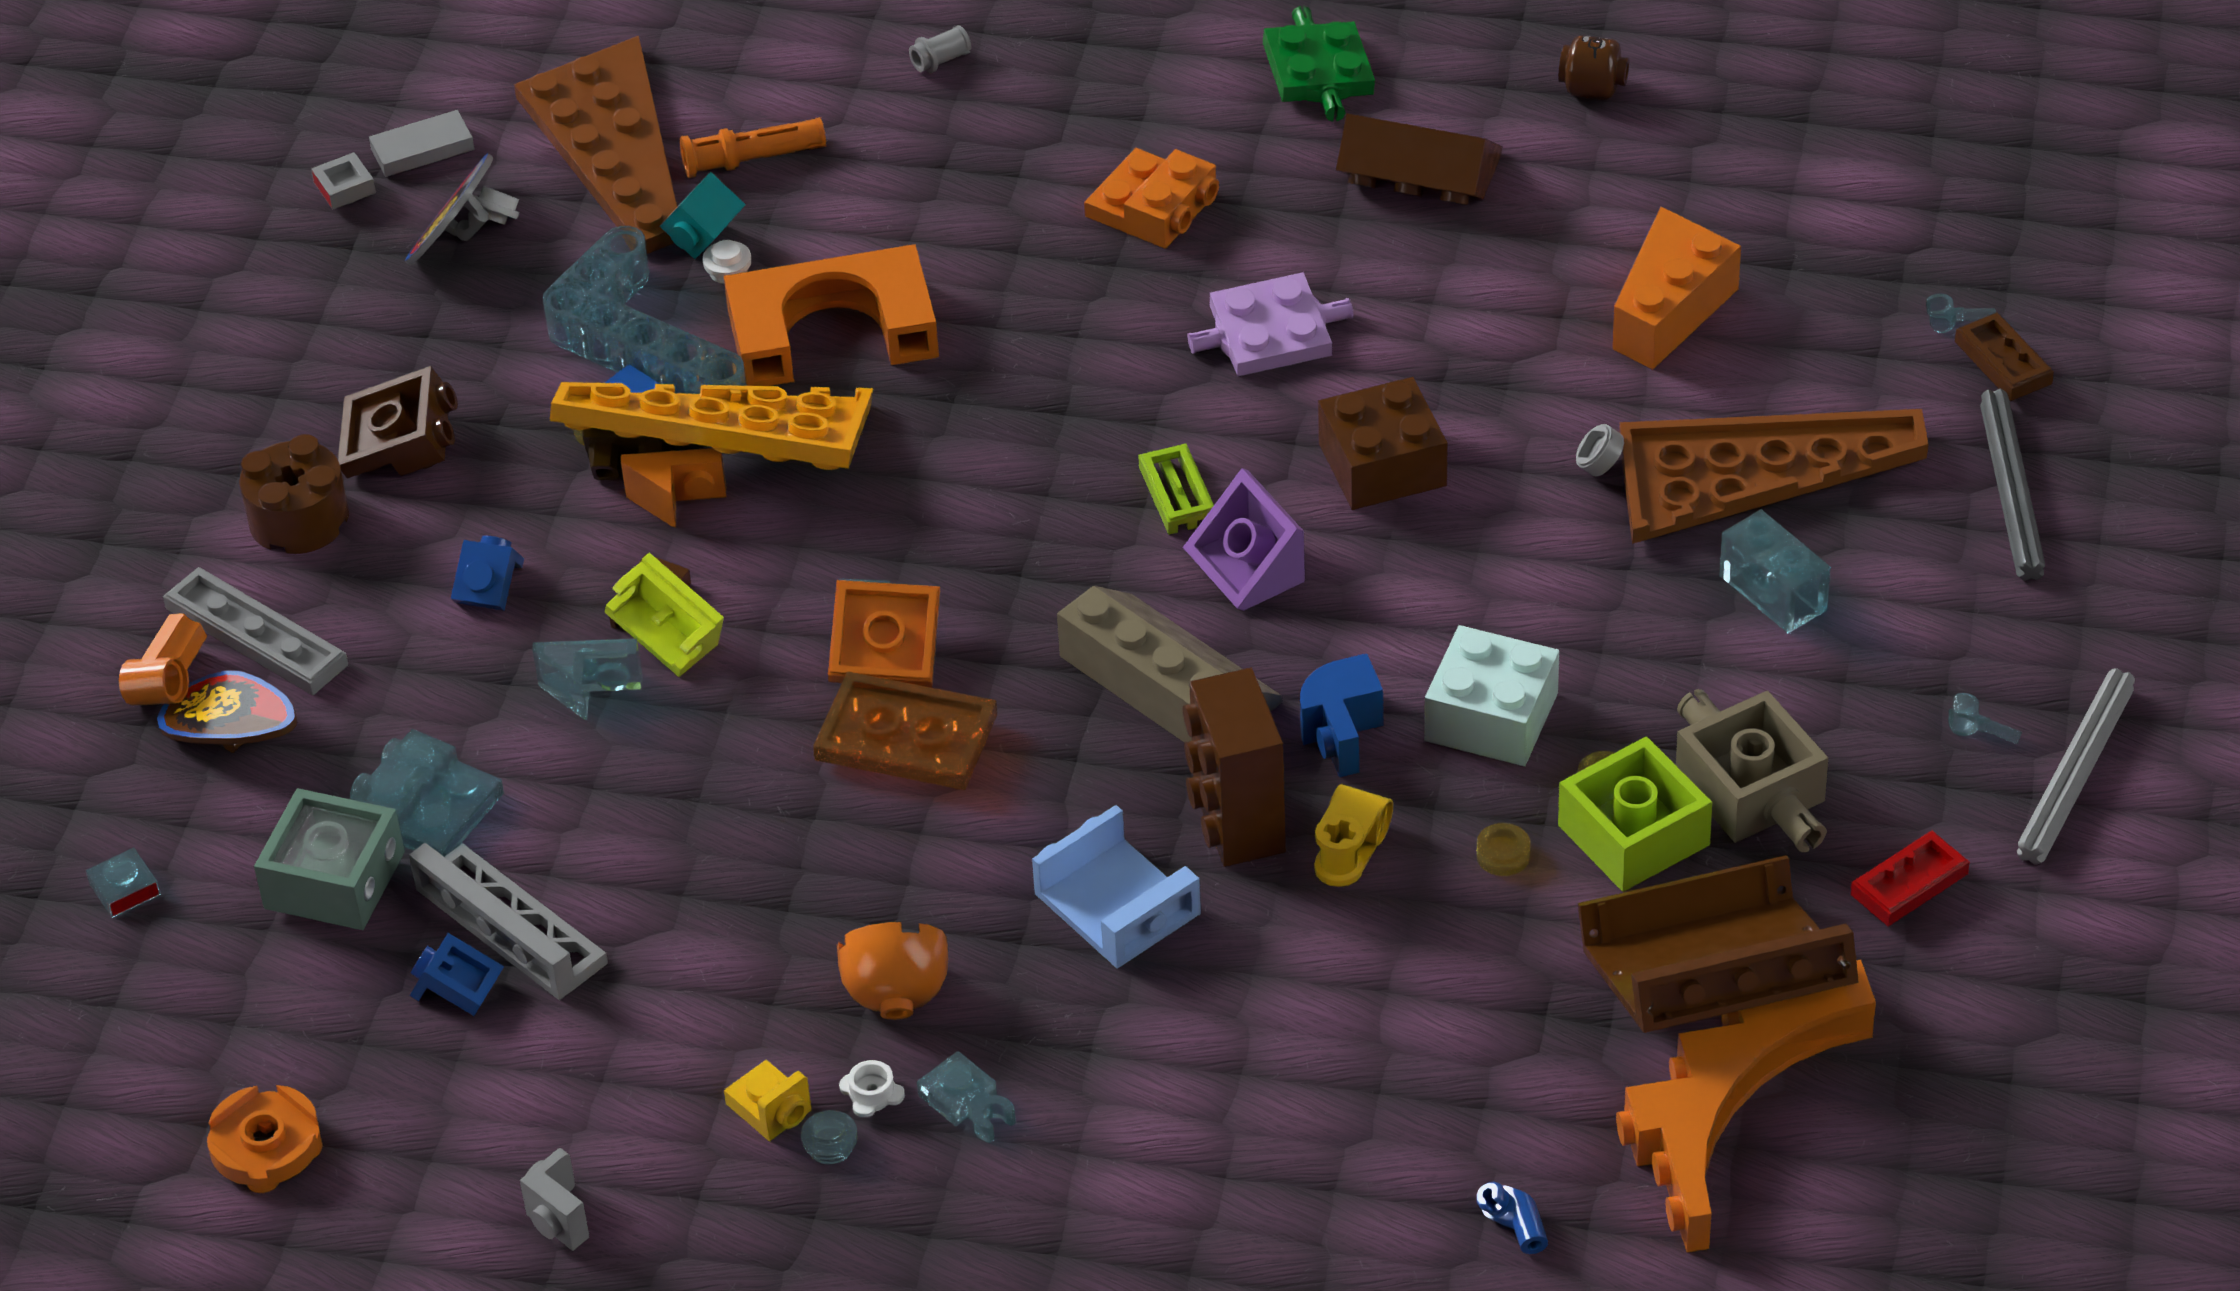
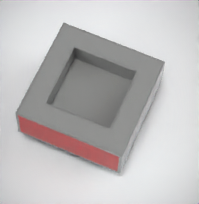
(343, 180)

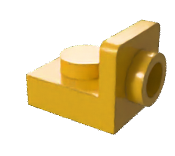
(770, 1099)

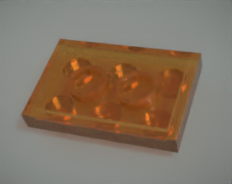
(905, 730)

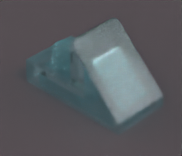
(577, 667)

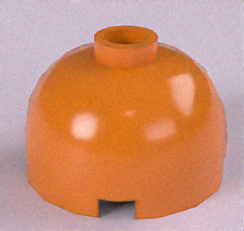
(892, 967)

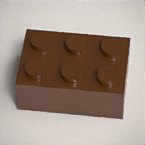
(1235, 767)

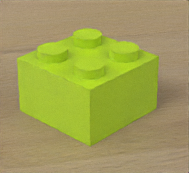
(1634, 813)

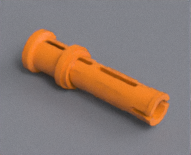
(731, 148)

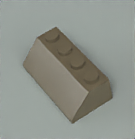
(1140, 655)

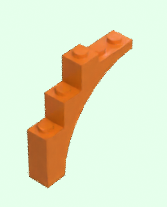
(1714, 1074)

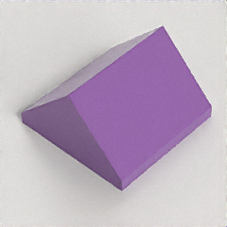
(1249, 544)

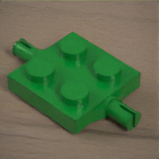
(1318, 62)

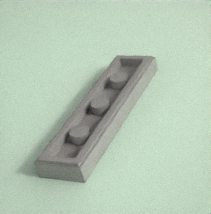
(256, 631)

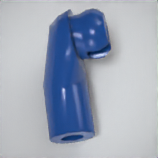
(1516, 1211)

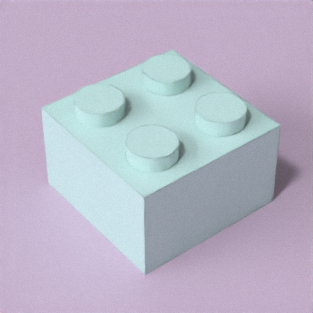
(1491, 695)

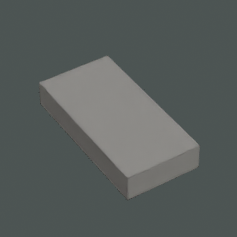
(421, 143)

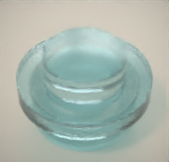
(829, 1136)

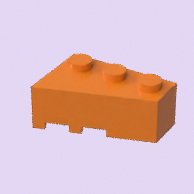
(1673, 287)

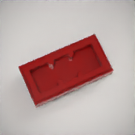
(1910, 878)

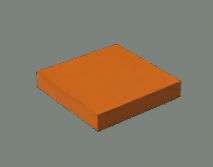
(884, 631)

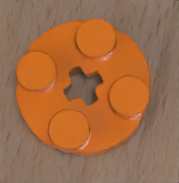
(267, 1162)

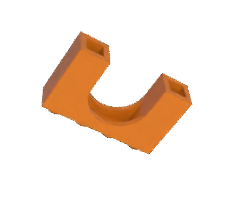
(878, 283)

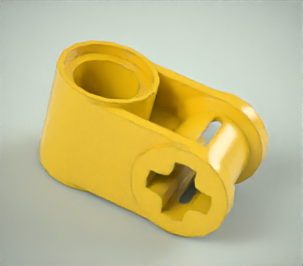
(1350, 834)

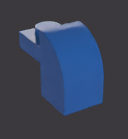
(1338, 704)

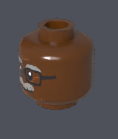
(1593, 67)

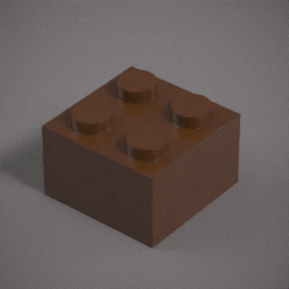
(1382, 443)

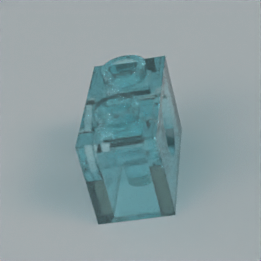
(1774, 571)

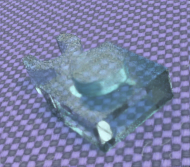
(965, 1091)

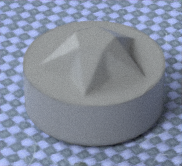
(1599, 449)

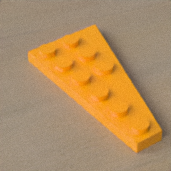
(724, 417)

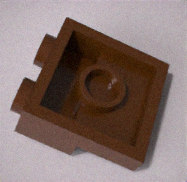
(397, 424)

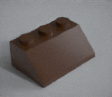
(1416, 158)

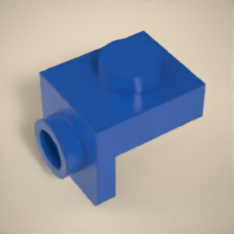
(485, 572)

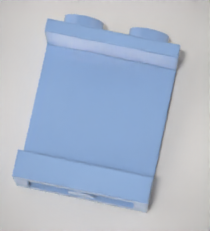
(1113, 890)

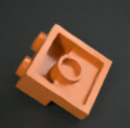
(1154, 195)

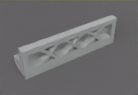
(505, 928)

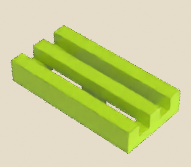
(1186, 514)

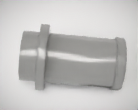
(931, 52)

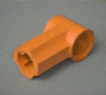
(162, 671)

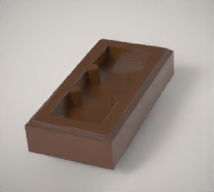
(2004, 356)

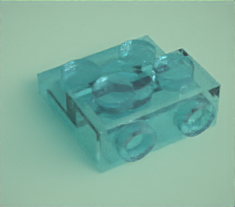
(431, 791)

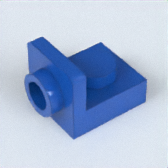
(456, 974)

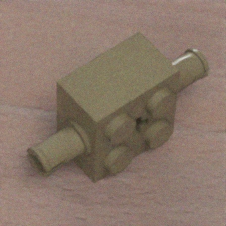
(1753, 767)

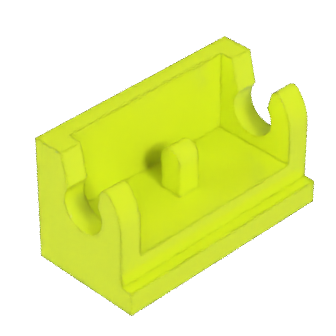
(665, 615)

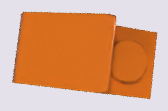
(663, 478)

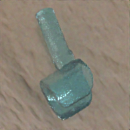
(1944, 315)
(1965, 720)

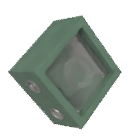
(329, 859)

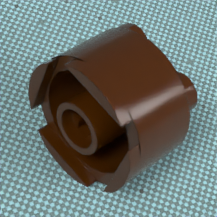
(294, 495)

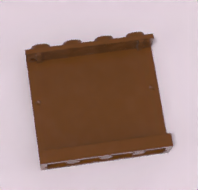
(1713, 945)

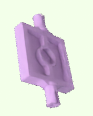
(1270, 324)

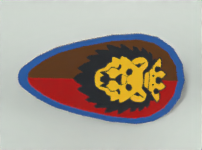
(228, 711)

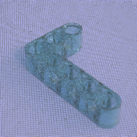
(590, 319)

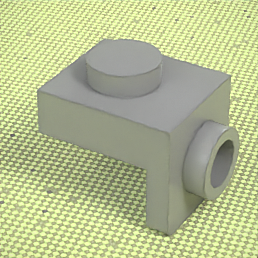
(551, 1204)

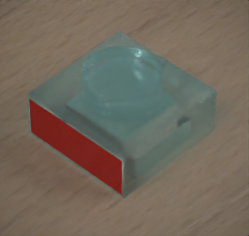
(123, 882)

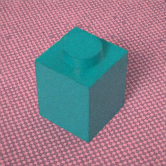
(702, 215)

